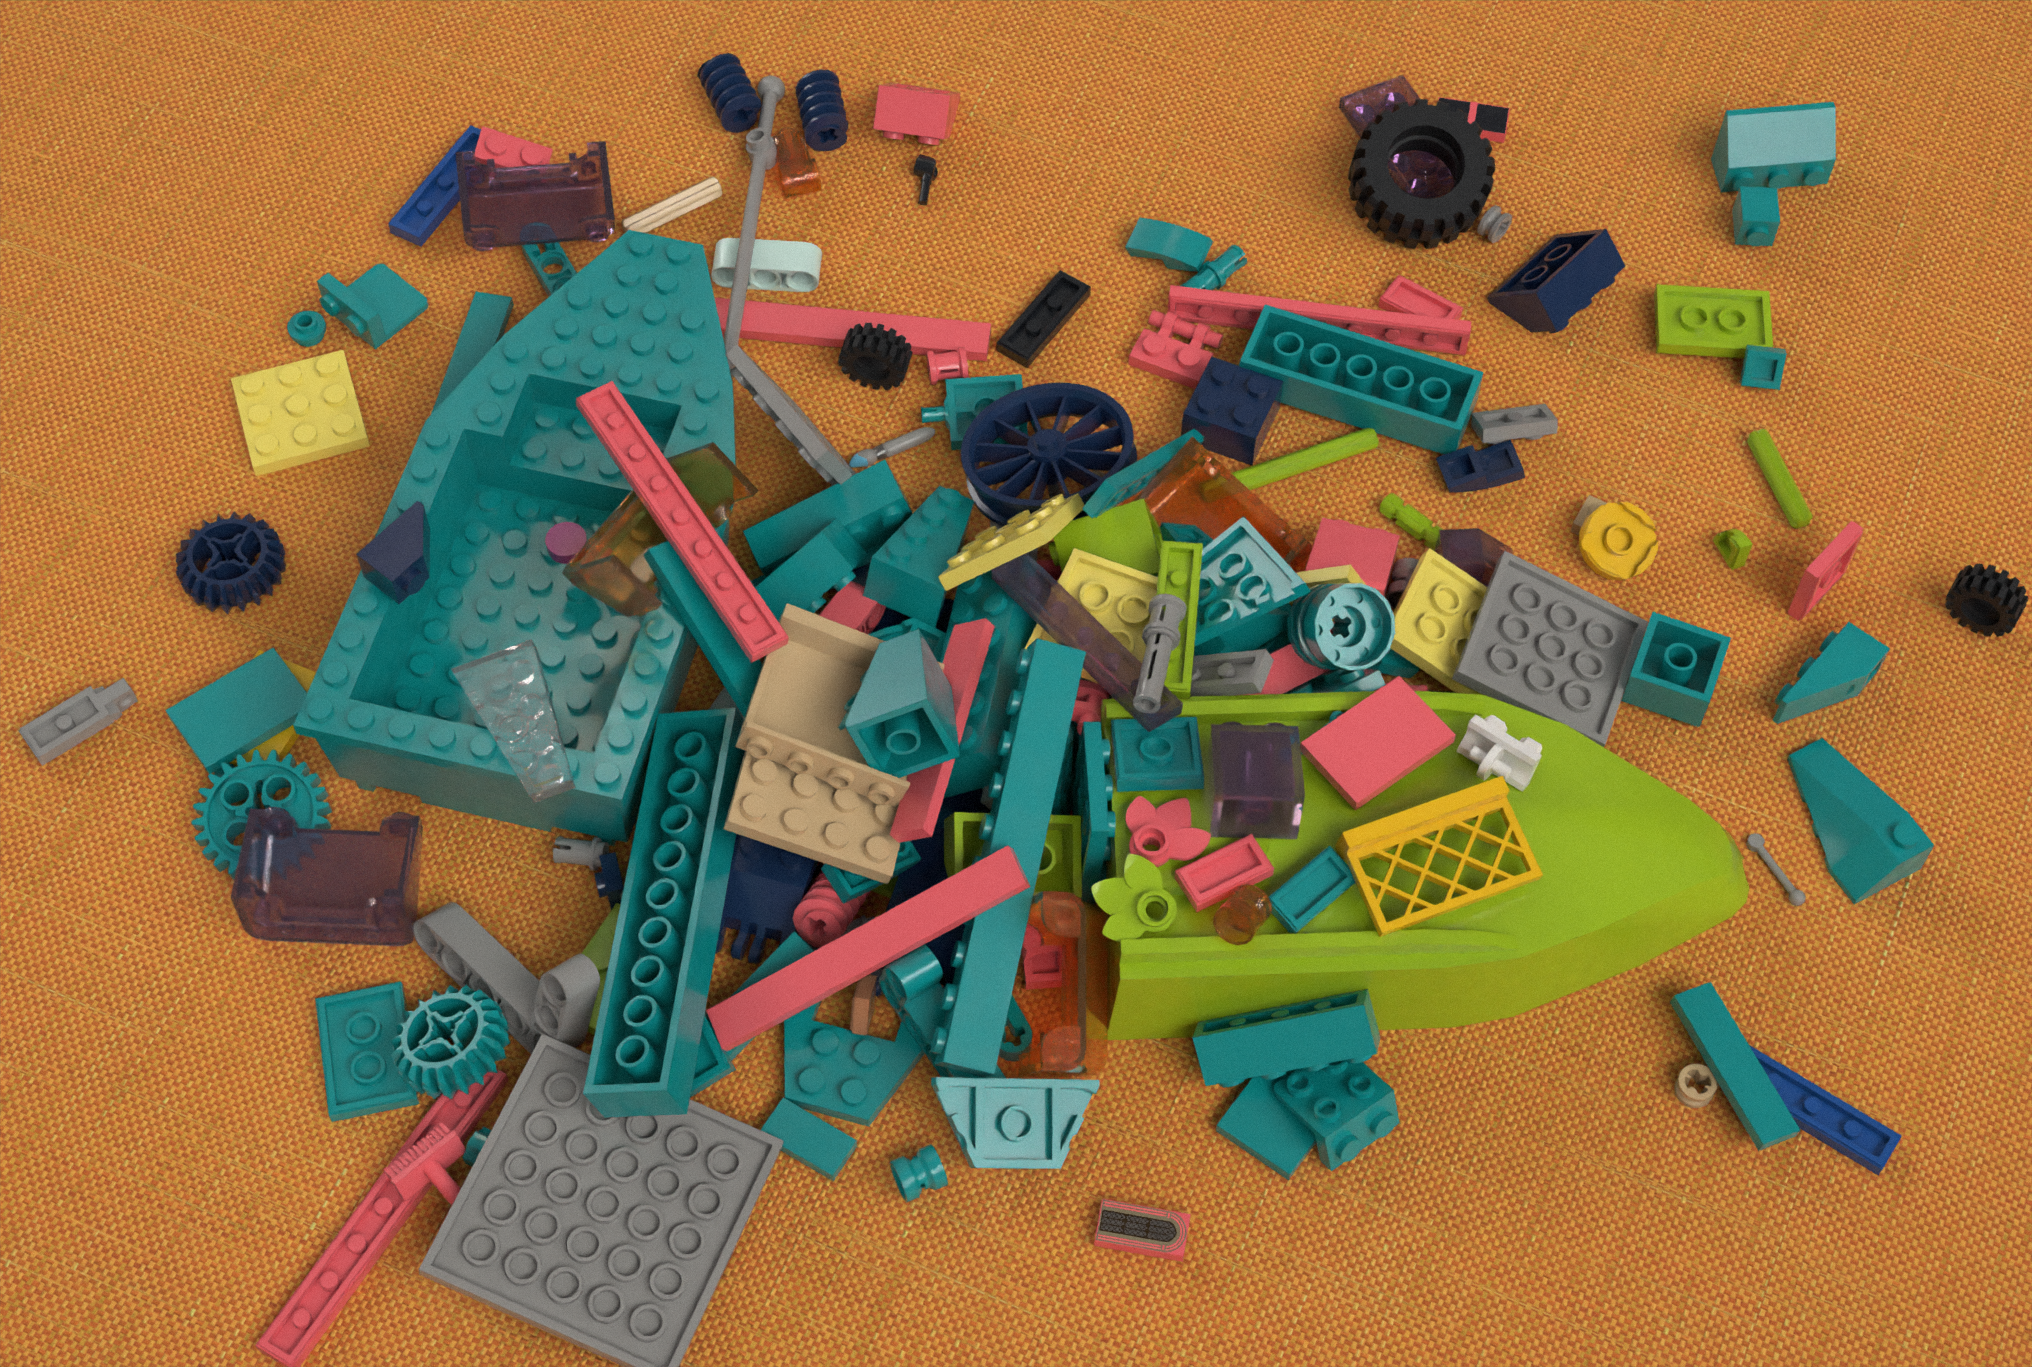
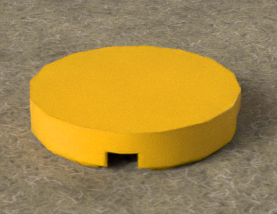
(1618, 541)

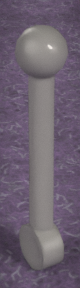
(1755, 843)

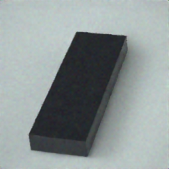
(1043, 319)

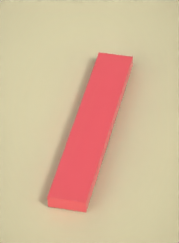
(962, 668)

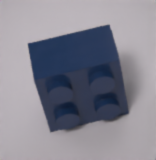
(1233, 409)

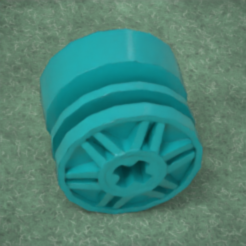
(1360, 631)

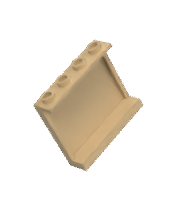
(803, 701)

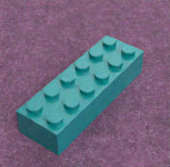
(1364, 380)
(987, 716)

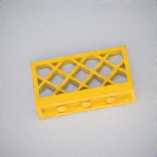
(1426, 820)

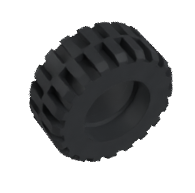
(1427, 130)

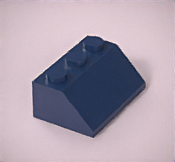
(1559, 280)

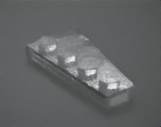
(519, 713)

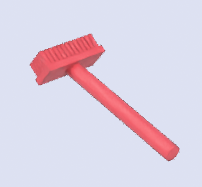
(428, 1163)

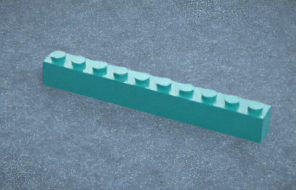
(1018, 818)

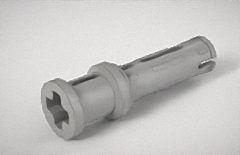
(1160, 638)

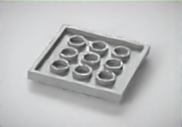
(789, 419)
(1550, 648)

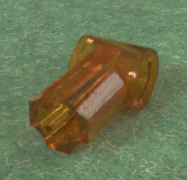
(796, 169)

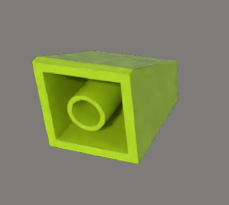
(1121, 535)

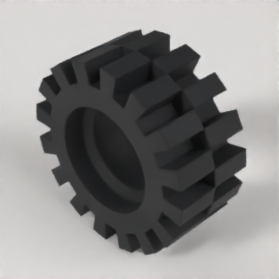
(875, 356)
(1986, 600)

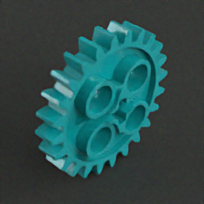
(224, 822)

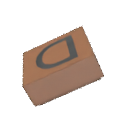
(863, 1005)

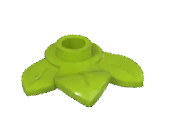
(1129, 896)

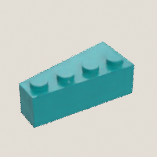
(908, 565)

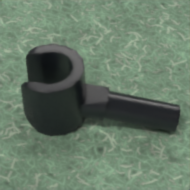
(925, 168)

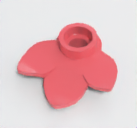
(1166, 828)

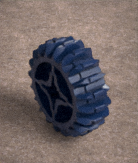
(229, 573)

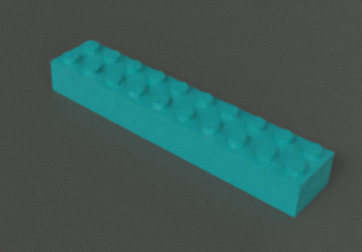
(668, 920)

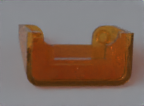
(1205, 494)
(1081, 1042)

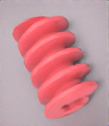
(822, 915)

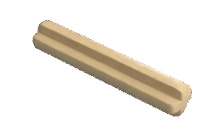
(673, 206)

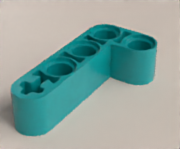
(916, 996)

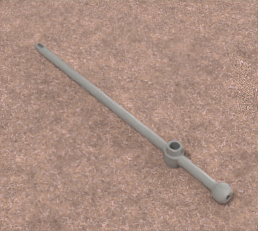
(763, 155)

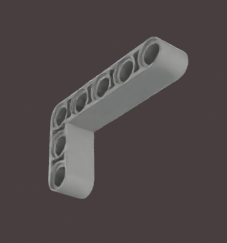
(554, 1006)

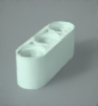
(774, 265)

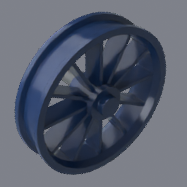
(1049, 453)

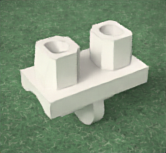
(1499, 752)

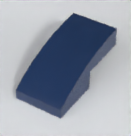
(1472, 471)

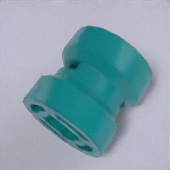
(921, 1172)

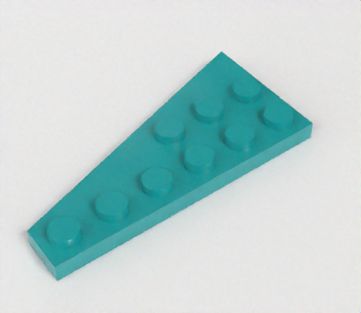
(1241, 581)

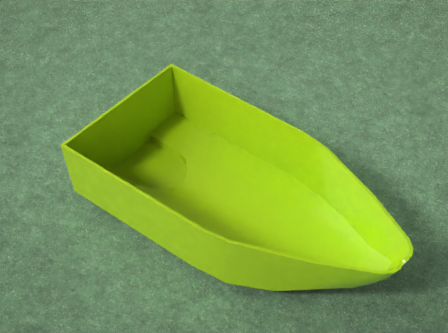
(1620, 884)

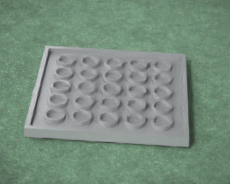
(601, 1221)

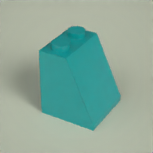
(904, 709)

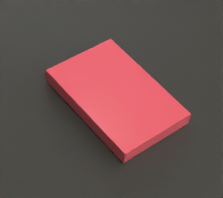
(1377, 742)

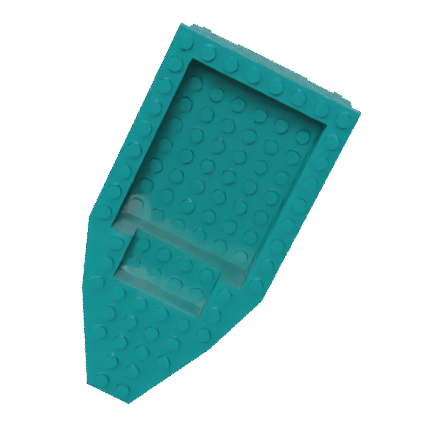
(494, 477)

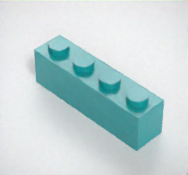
(1287, 1039)

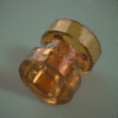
(1242, 914)

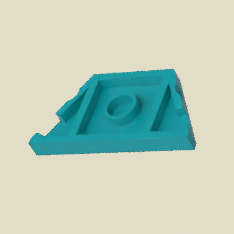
(1014, 1119)

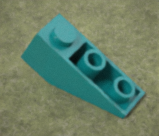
(1838, 674)

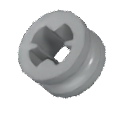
(1494, 224)

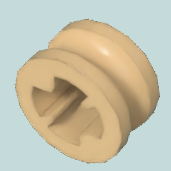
(1690, 1096)

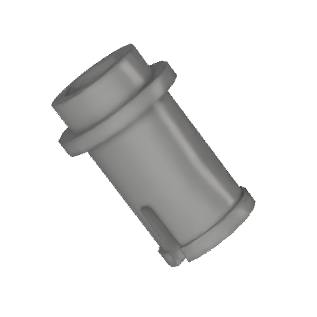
(580, 851)

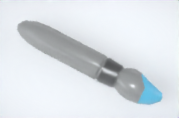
(869, 456)

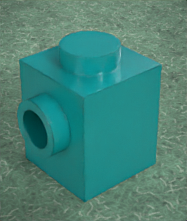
(1756, 216)

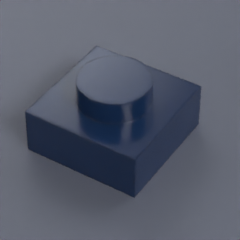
(609, 880)

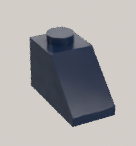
(400, 555)

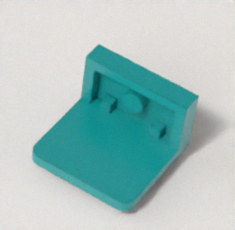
(373, 304)
(1342, 1106)

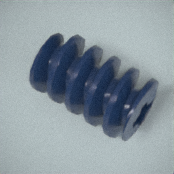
(730, 92)
(822, 110)

